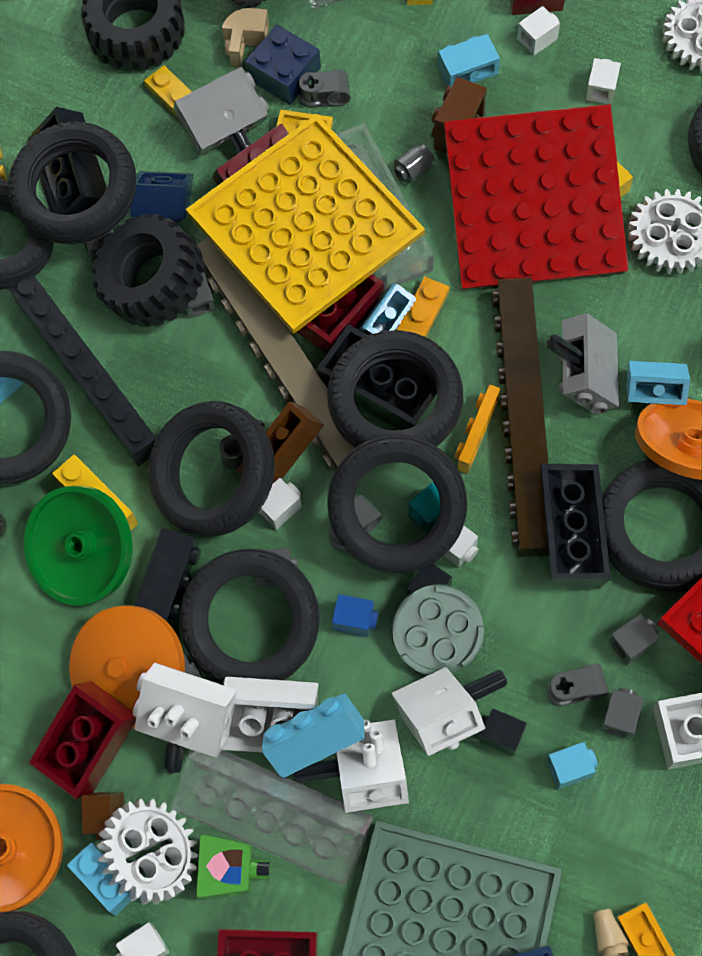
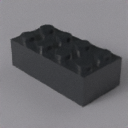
(390, 390)

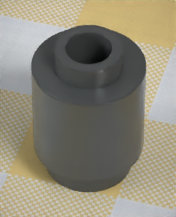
(413, 163)

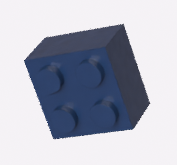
(281, 62)

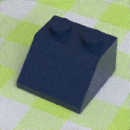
(162, 194)

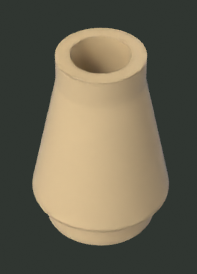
(609, 935)

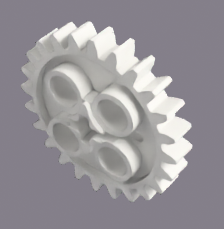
(685, 43)
(665, 251)
(161, 878)

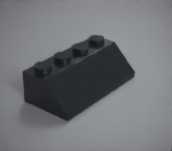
(73, 179)
(575, 525)

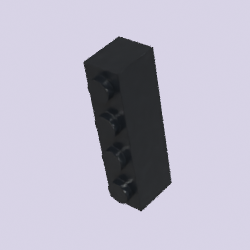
(168, 574)

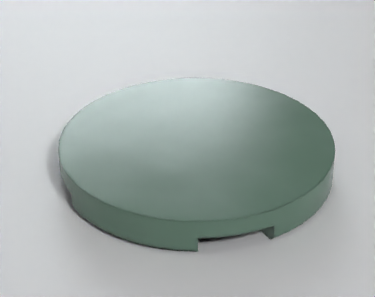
(437, 629)

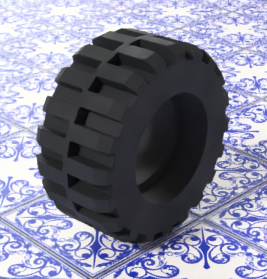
(133, 46)
(128, 251)

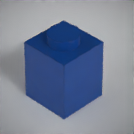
(354, 615)

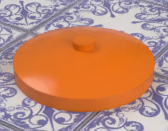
(673, 436)
(121, 646)
(28, 847)

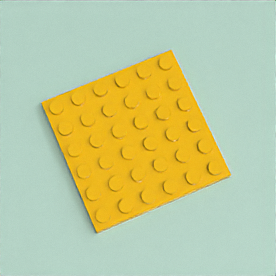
(305, 222)

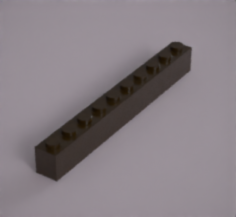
(524, 412)

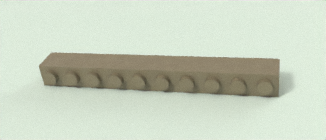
(277, 349)

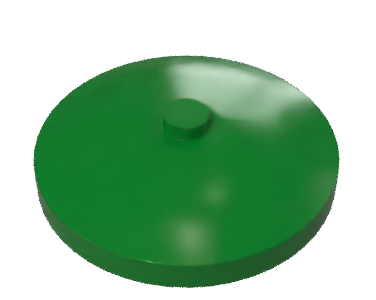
(78, 545)

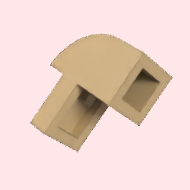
(244, 29)

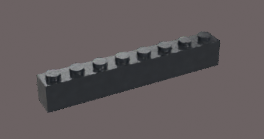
(84, 368)

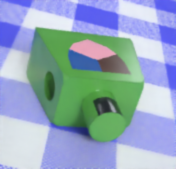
(227, 868)

